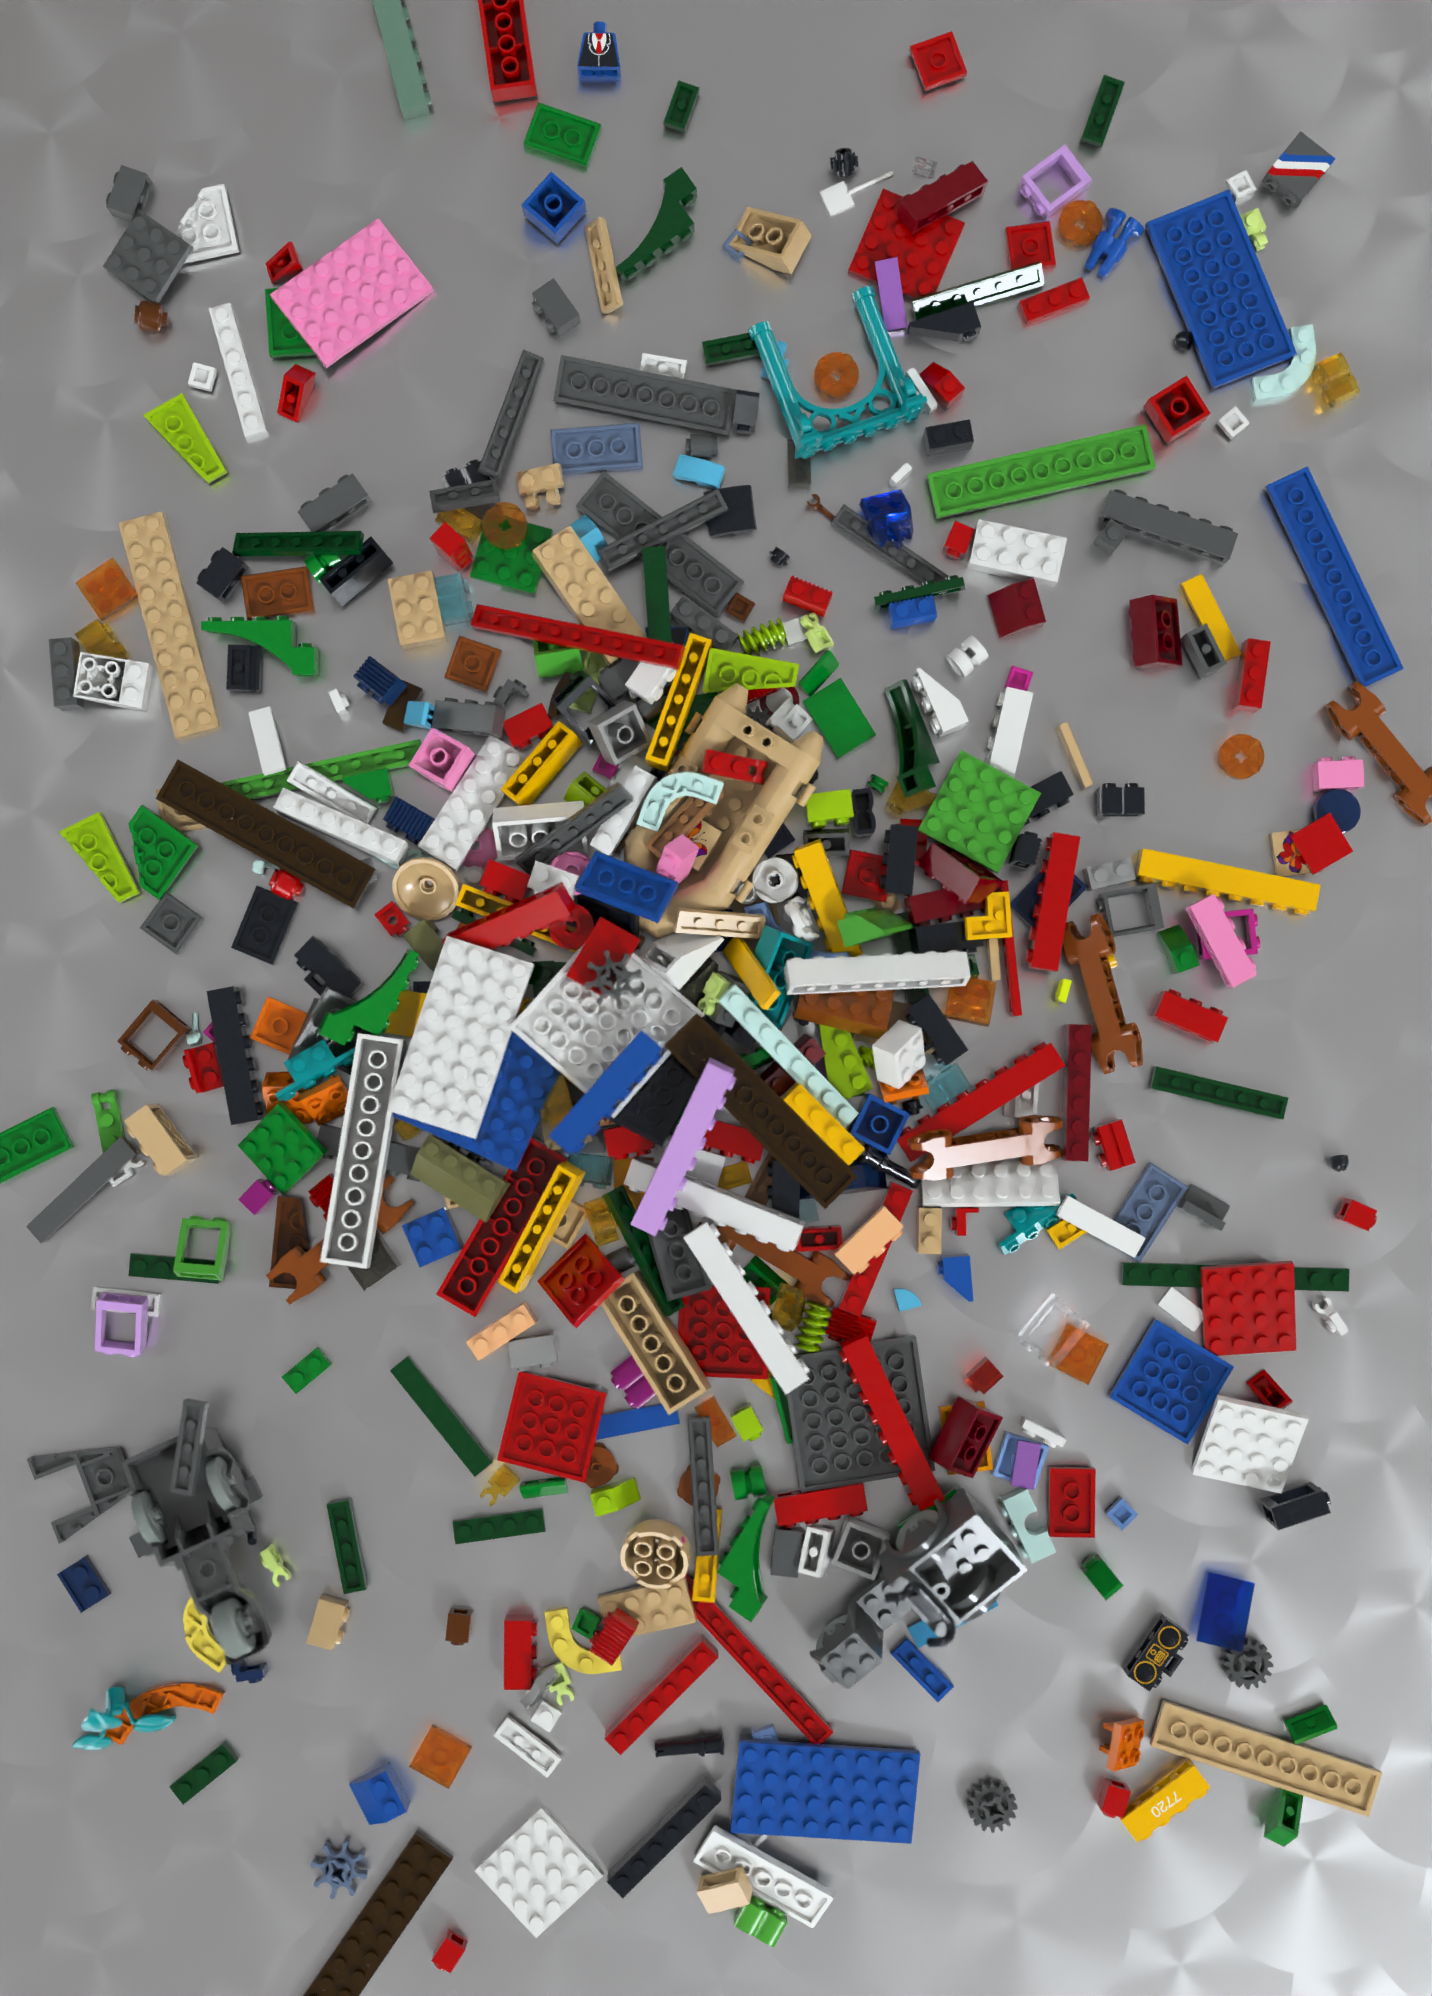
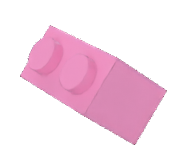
(1342, 774)
(677, 859)

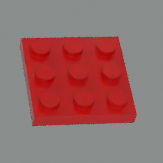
(581, 1280)

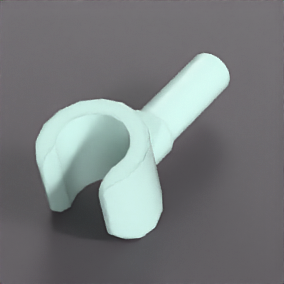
(259, 866)
(194, 1037)

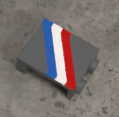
(1297, 170)

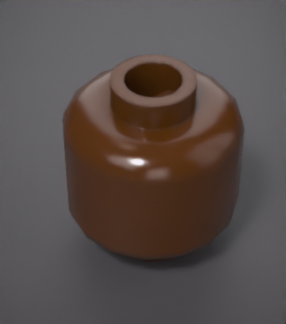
(150, 316)

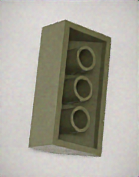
(459, 1177)

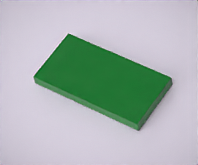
(32, 1143)

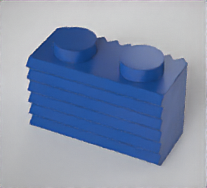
(912, 612)

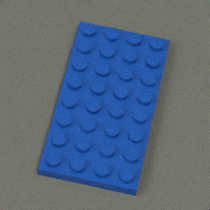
(1220, 289)
(825, 1791)

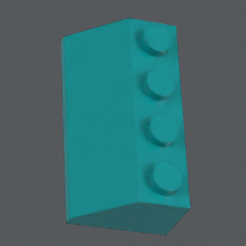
(772, 953)

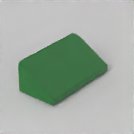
(818, 673)
(763, 1276)
(543, 1487)

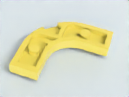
(201, 1639)
(569, 1650)

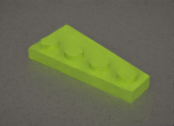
(183, 431)
(750, 671)
(99, 850)
(843, 1063)

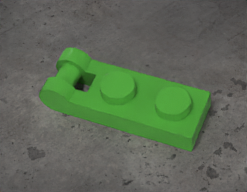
(108, 1120)

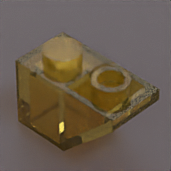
(98, 640)

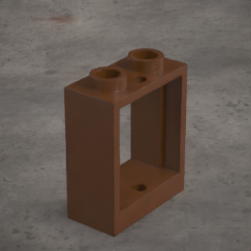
(168, 1017)

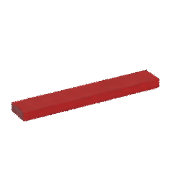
(1011, 967)

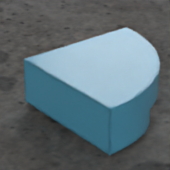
(906, 1299)

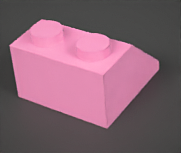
(442, 759)

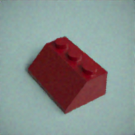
(1155, 632)
(959, 874)
(965, 1437)

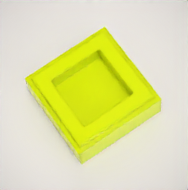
(1062, 990)

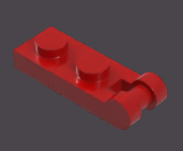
(733, 766)

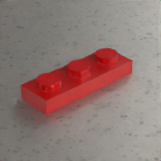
(1054, 300)

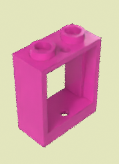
(1253, 941)

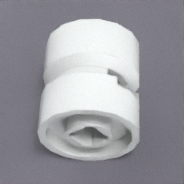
(961, 661)

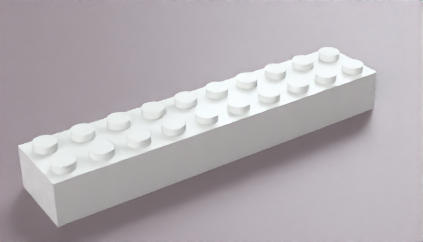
(363, 1152)

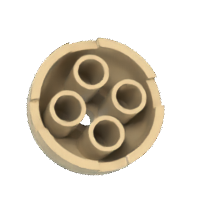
(656, 1553)

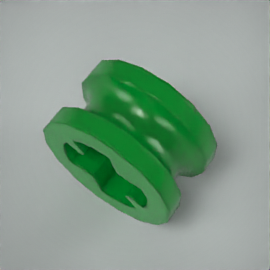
(877, 784)

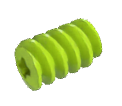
(762, 638)
(813, 1327)

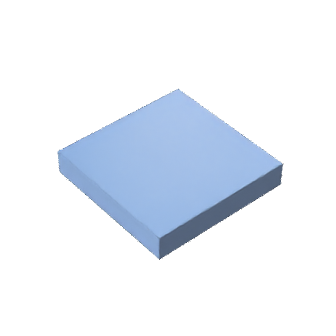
(1005, 1458)

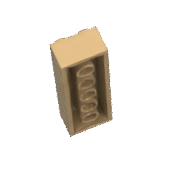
(584, 586)
(655, 1344)

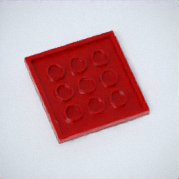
(920, 255)
(1248, 1308)
(718, 1338)
(552, 1426)

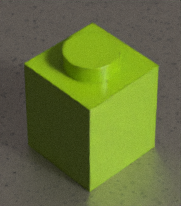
(747, 1423)

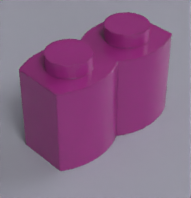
(633, 1382)

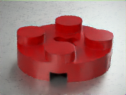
(576, 939)

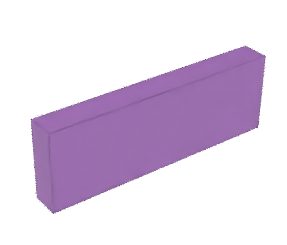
(891, 294)

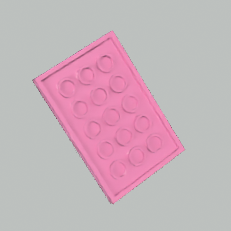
(352, 293)

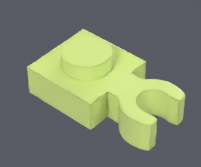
(816, 635)
(713, 990)
(561, 1682)

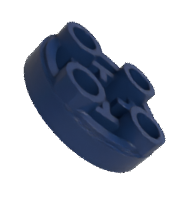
(1341, 805)

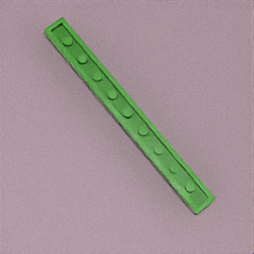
(335, 769)

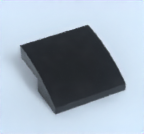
(740, 513)

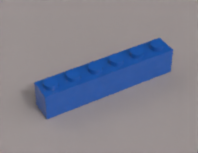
(605, 1093)

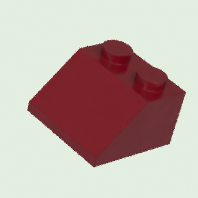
(1016, 608)

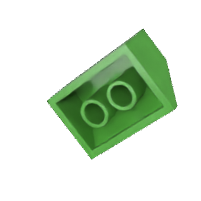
(870, 925)

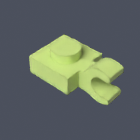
(1255, 227)
(273, 1561)

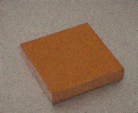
(473, 664)

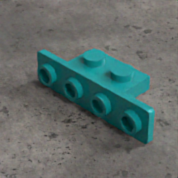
(312, 1065)
(1028, 1223)

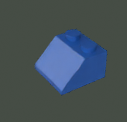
(380, 1795)

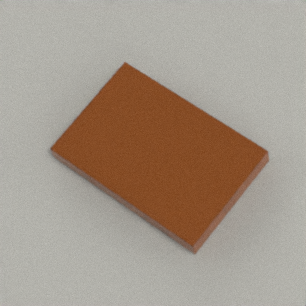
(278, 593)

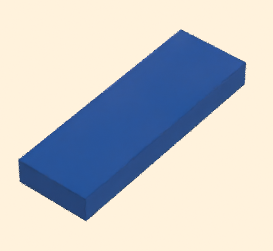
(921, 1668)

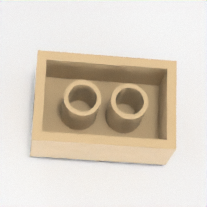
(417, 610)
(159, 1139)

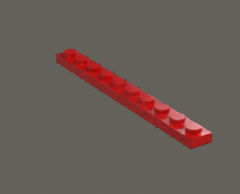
(578, 636)
(760, 1669)

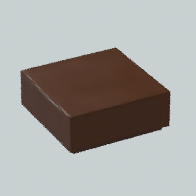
(740, 607)

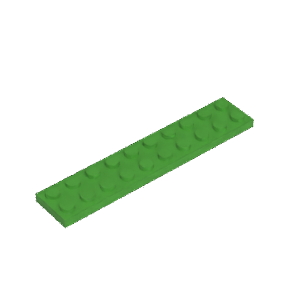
(1041, 471)

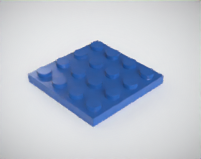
(1171, 1381)

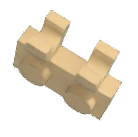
(538, 480)

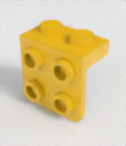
(406, 1016)

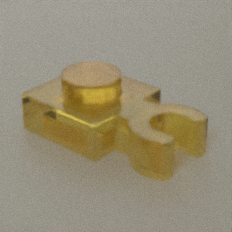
(501, 1482)

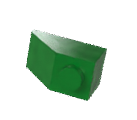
(374, 785)
(1178, 949)
(1101, 1576)
(1284, 1818)

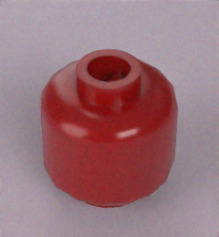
(285, 884)

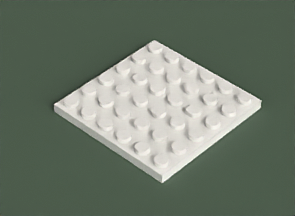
(587, 1038)

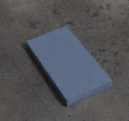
(597, 448)
(1150, 1205)

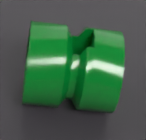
(321, 564)
(748, 1482)

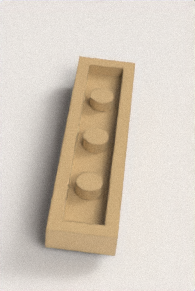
(603, 265)
(719, 923)

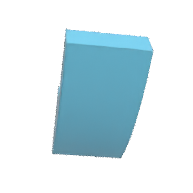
(699, 471)

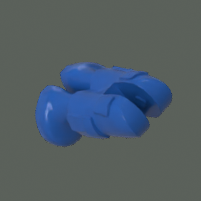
(1111, 249)

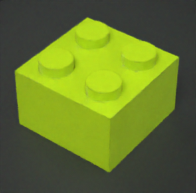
(829, 808)

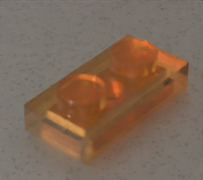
(720, 1426)

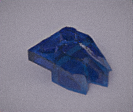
(888, 518)

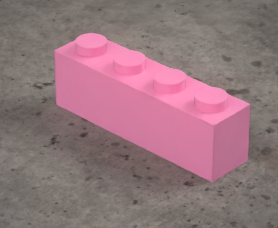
(1221, 941)

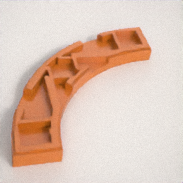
(164, 1697)

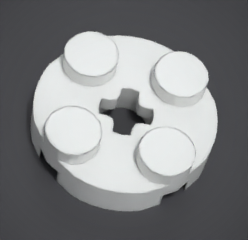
(763, 884)
(803, 919)

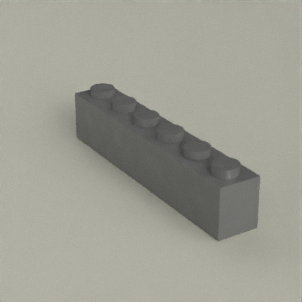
(1169, 526)
(400, 1156)

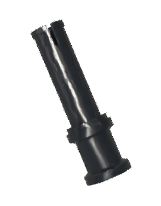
(880, 1163)
(702, 1745)

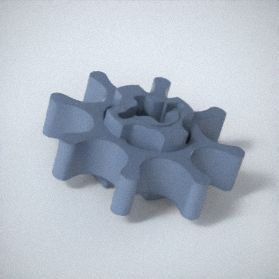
(339, 1877)

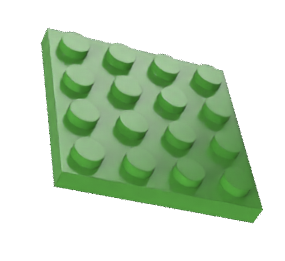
(979, 811)

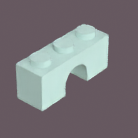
(1035, 1543)

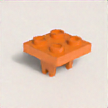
(913, 1088)
(326, 1100)
(1124, 1744)

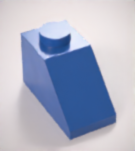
(957, 1273)

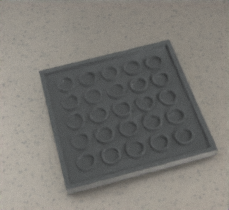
(832, 1426)

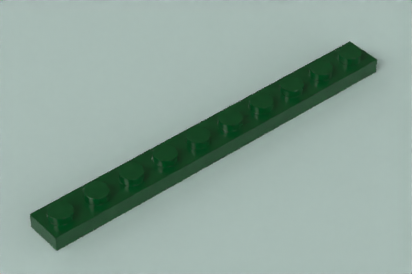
(1190, 1276)

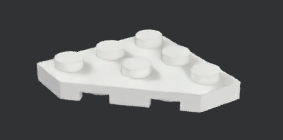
(209, 225)

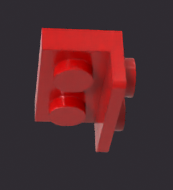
(203, 1068)

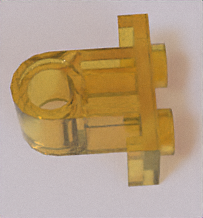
(601, 1221)

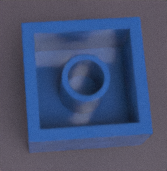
(554, 207)
(878, 1124)
(433, 1236)

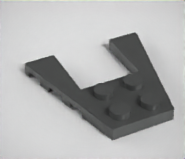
(101, 1476)

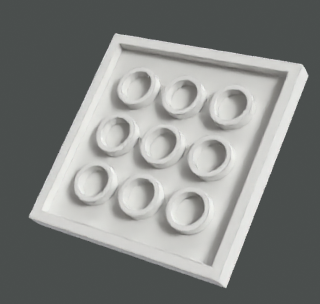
(1249, 1444)
(539, 1871)

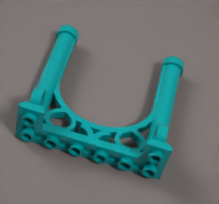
(802, 431)

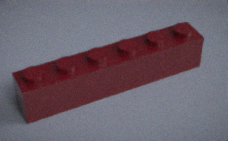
(1076, 1092)

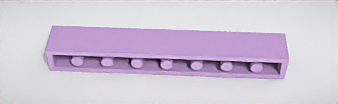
(682, 1147)

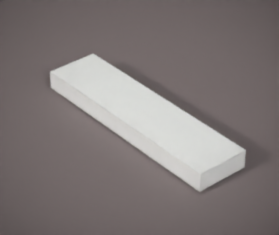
(331, 793)
(1100, 1226)

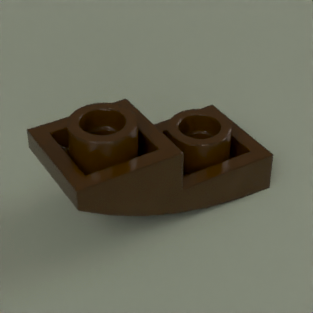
(564, 681)
(396, 713)

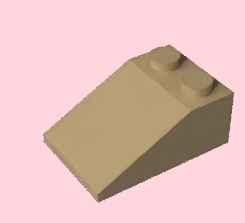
(775, 239)

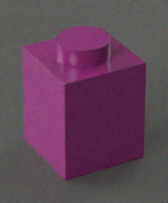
(258, 1195)

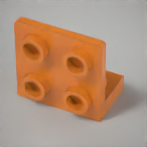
(277, 1081)

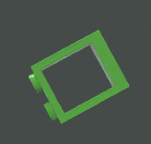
(200, 1271)

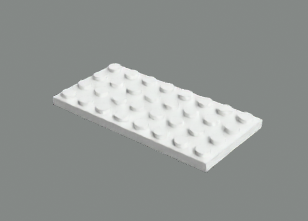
(461, 1037)

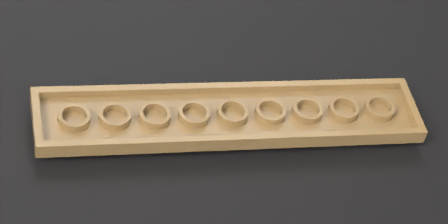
(169, 625)
(1265, 1758)

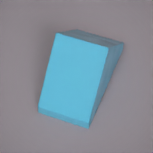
(589, 536)
(419, 714)

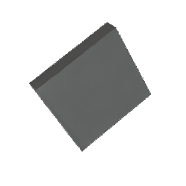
(172, 923)

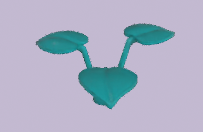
(99, 1721)

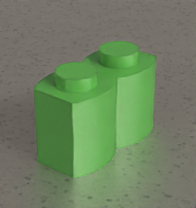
(761, 1921)

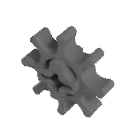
(623, 976)

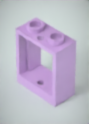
(1071, 168)
(124, 1303)

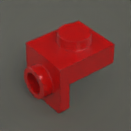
(958, 1222)

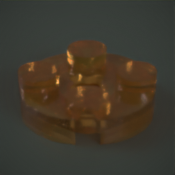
(1086, 212)
(843, 364)
(516, 519)
(1250, 747)

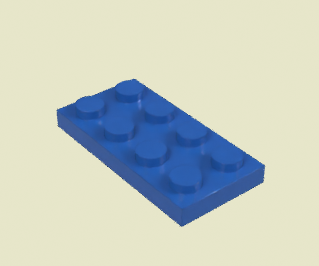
(626, 886)

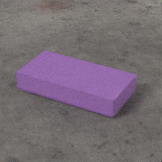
(1025, 1464)

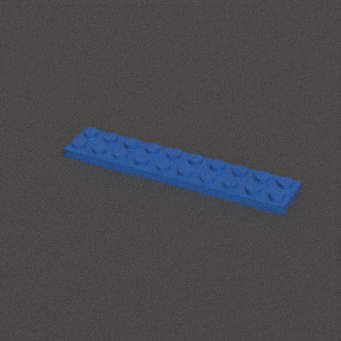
(1334, 577)

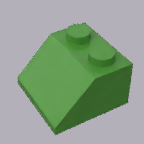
(556, 659)

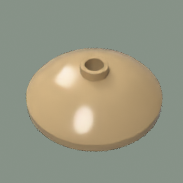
(420, 898)

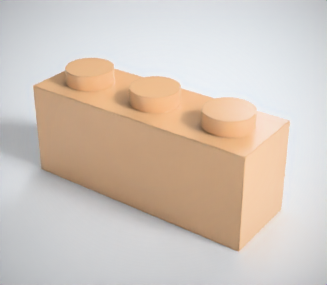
(869, 1240)
(501, 1331)

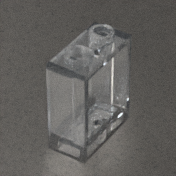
(1037, 1319)

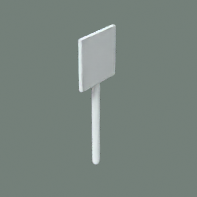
(838, 197)

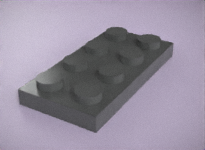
(675, 1261)

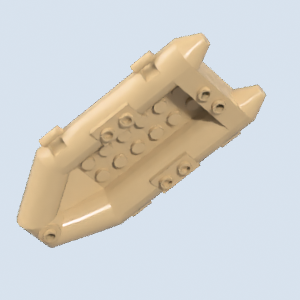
(745, 814)

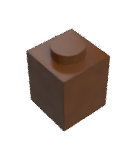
(459, 1626)

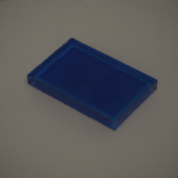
(1225, 1612)

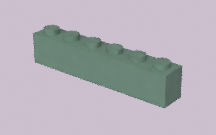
(403, 58)

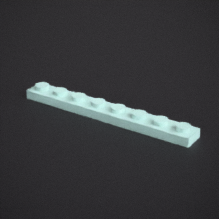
(786, 1054)

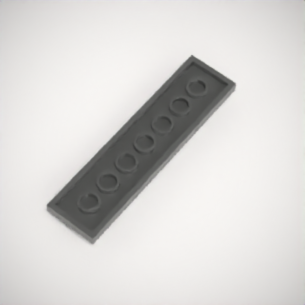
(645, 395)
(687, 563)

